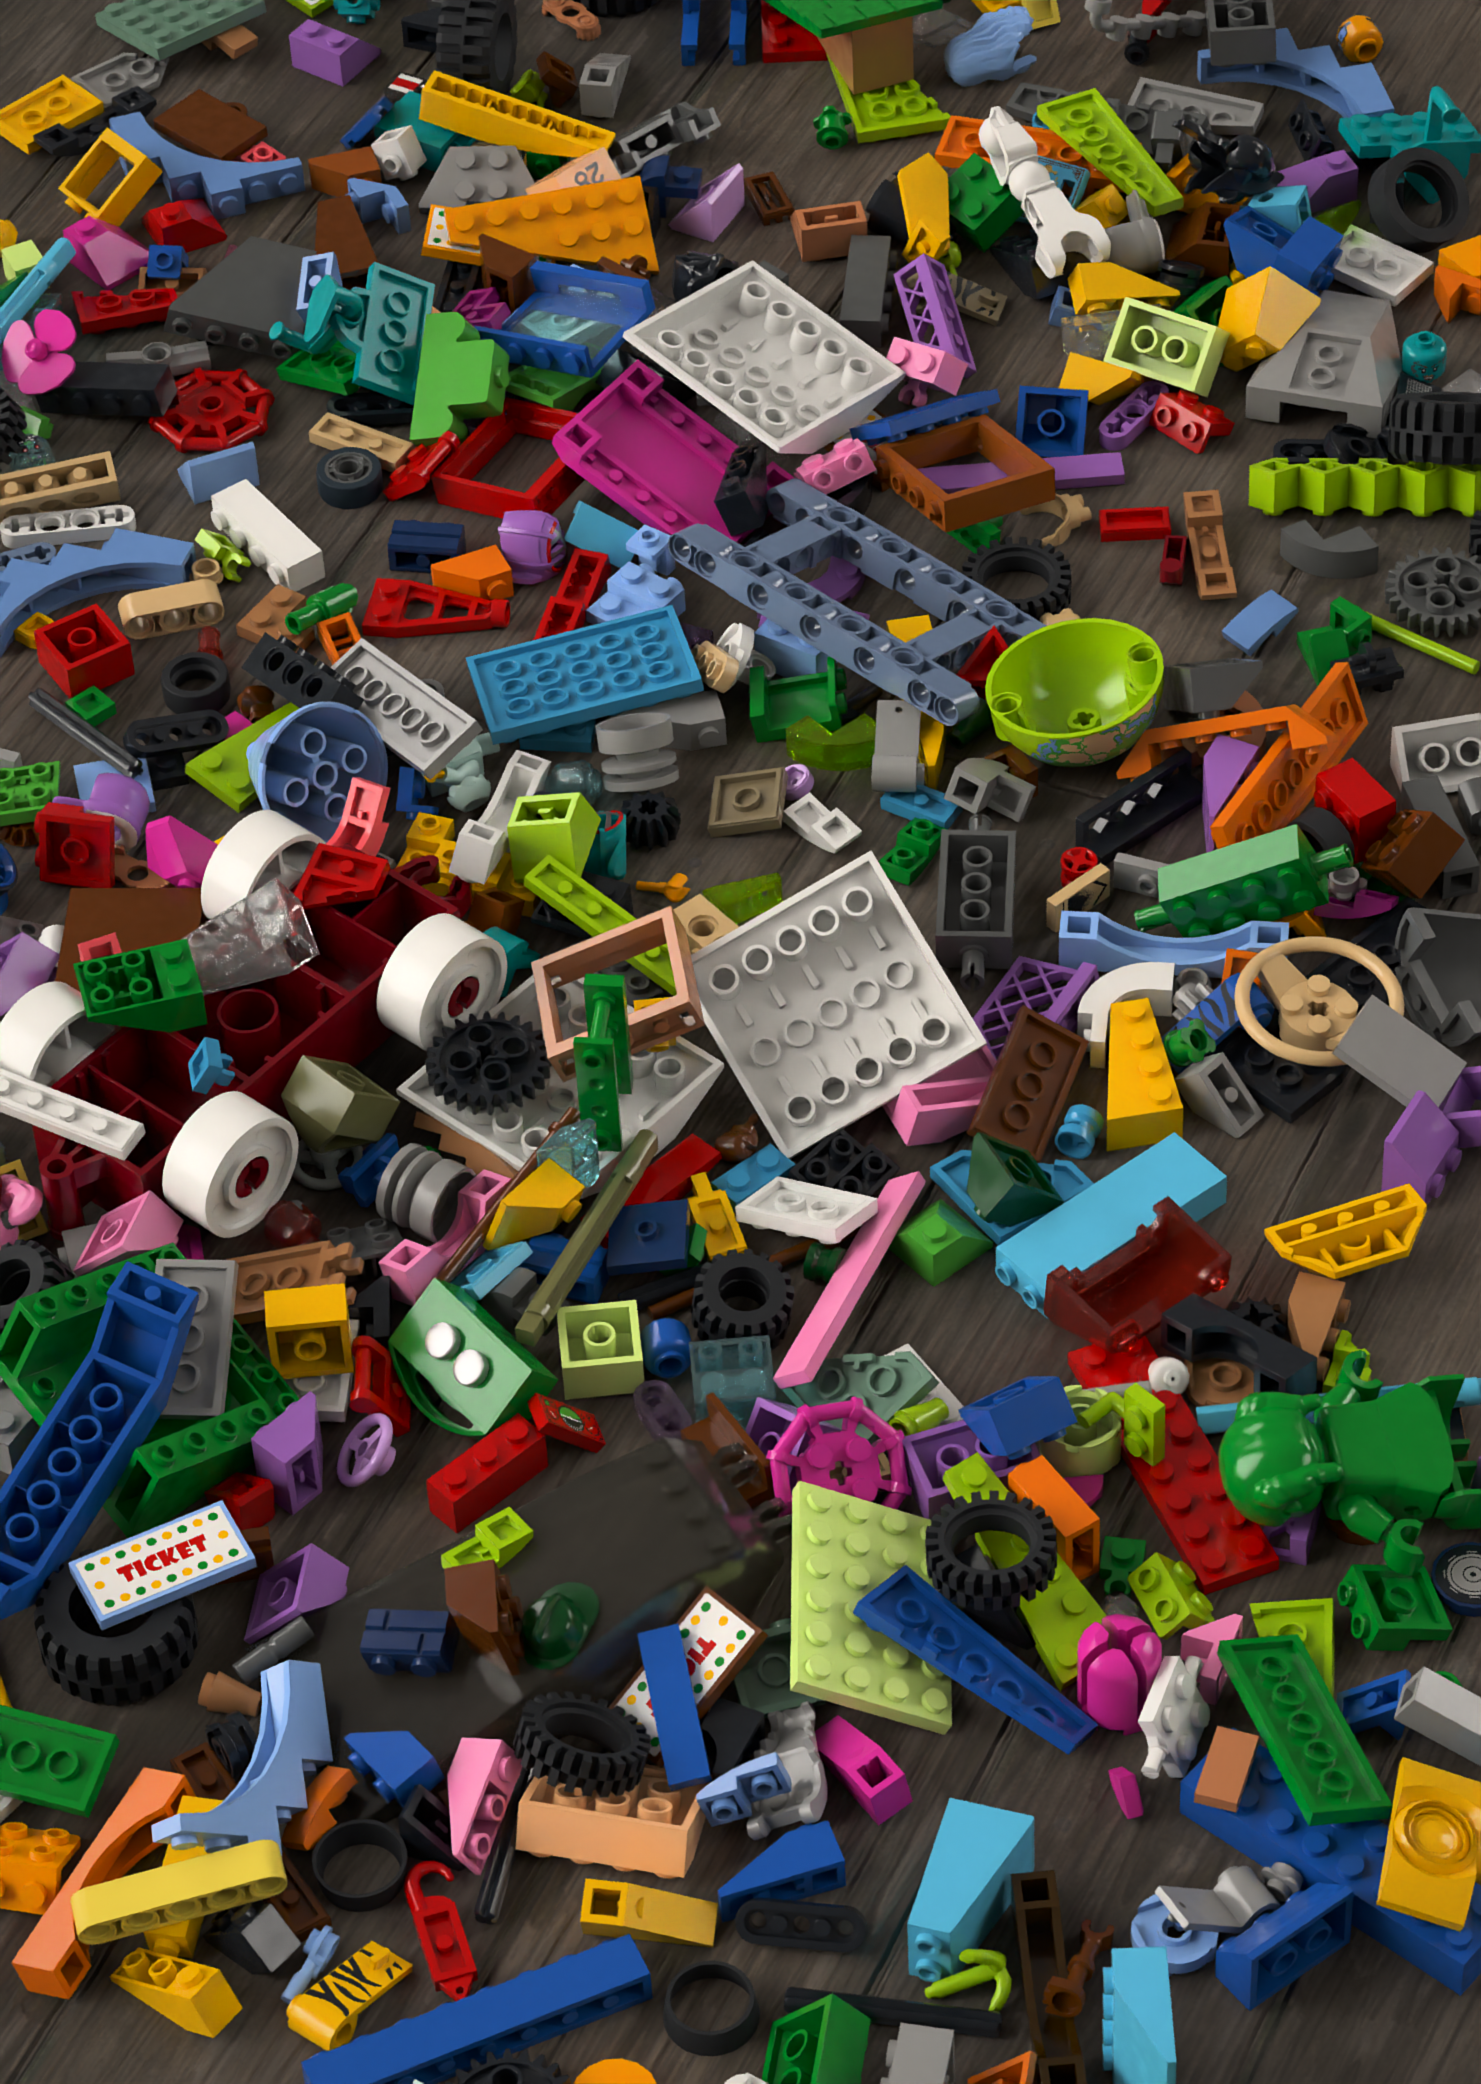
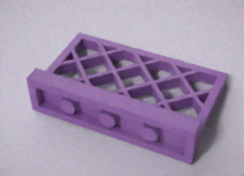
(1064, 999)

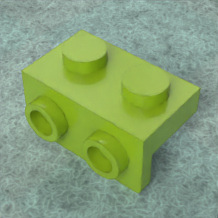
(1170, 1595)

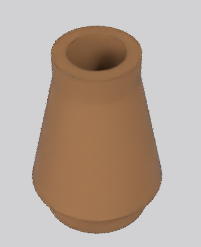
(225, 1695)

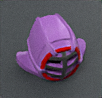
(530, 542)

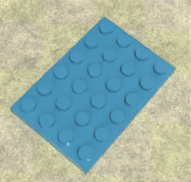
(584, 674)

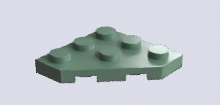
(880, 1381)

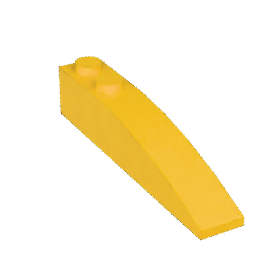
(506, 120)
(932, 732)

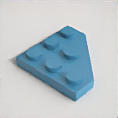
(952, 1177)

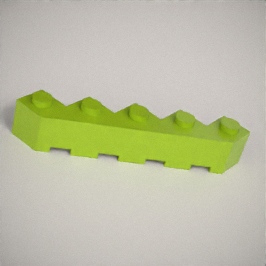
(1366, 486)

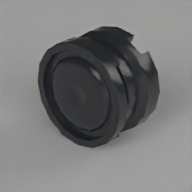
(1180, 275)
(232, 1742)

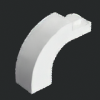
(1123, 984)

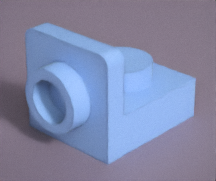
(652, 549)

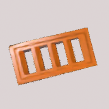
(334, 628)

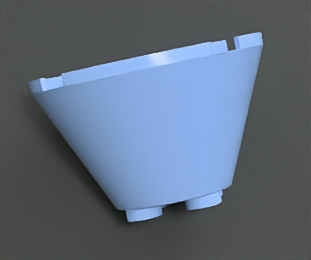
(309, 761)

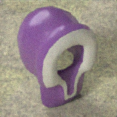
(120, 798)

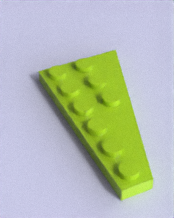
(890, 110)

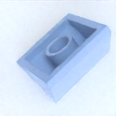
(219, 471)

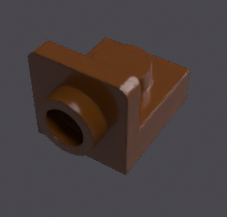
(558, 77)
(1018, 764)

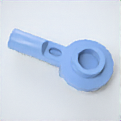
(320, 1949)

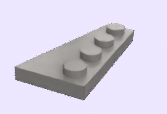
(1225, 113)

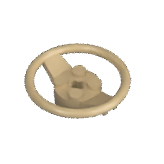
(1313, 1010)

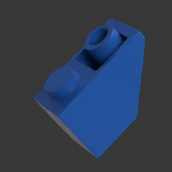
(395, 1763)

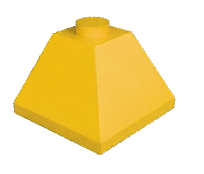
(1100, 378)
(535, 1206)

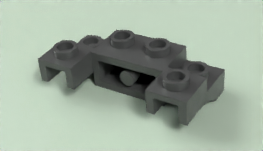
(660, 135)

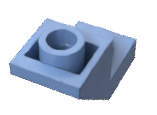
(379, 200)

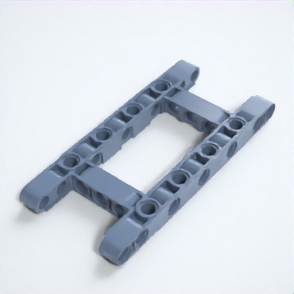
(823, 528)

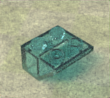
(736, 1373)

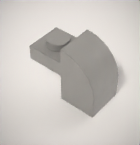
(987, 783)

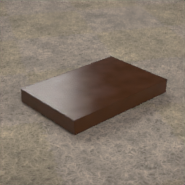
(210, 127)

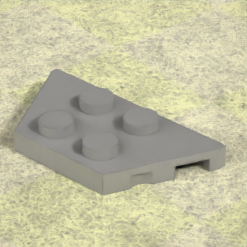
(477, 175)

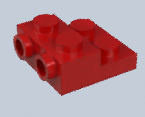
(75, 846)

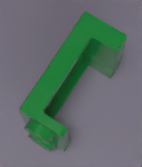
(787, 700)

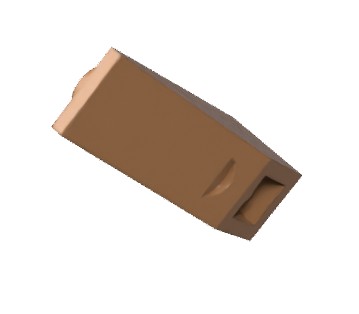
(1314, 1315)

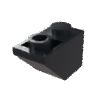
(252, 1937)

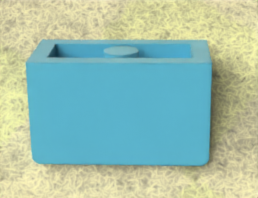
(600, 533)

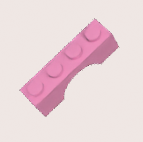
(415, 1265)

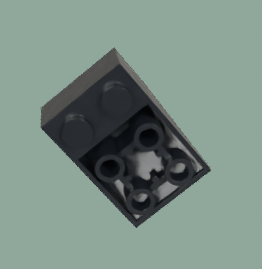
(1018, 260)

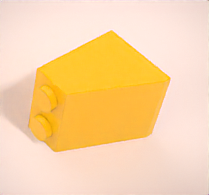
(1262, 316)

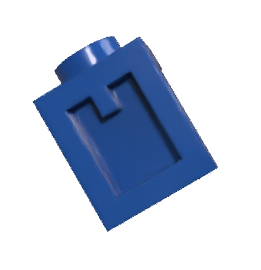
(166, 262)
(410, 789)

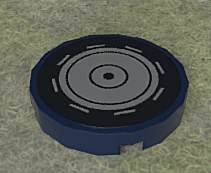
(1458, 1578)

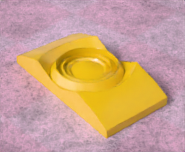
(1431, 1845)

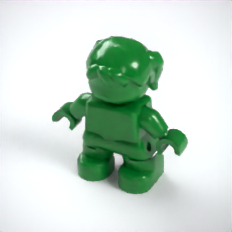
(1360, 1457)

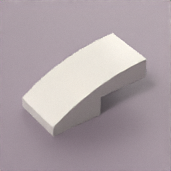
(819, 825)

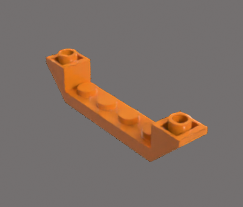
(1303, 728)

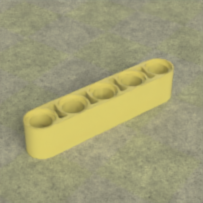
(178, 1892)

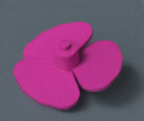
(36, 361)

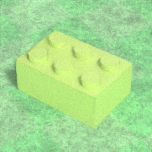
(1166, 346)

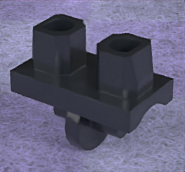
(1373, 668)

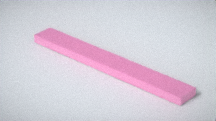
(849, 1282)

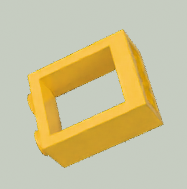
(96, 165)

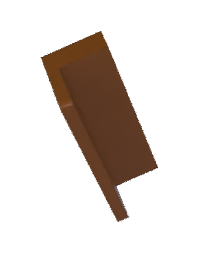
(722, 1430)

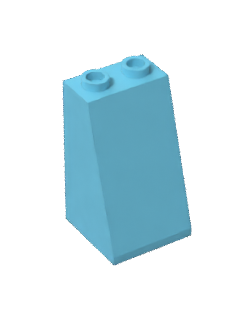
(966, 1884)

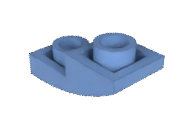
(1258, 620)
(732, 1793)

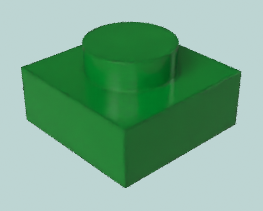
(92, 706)

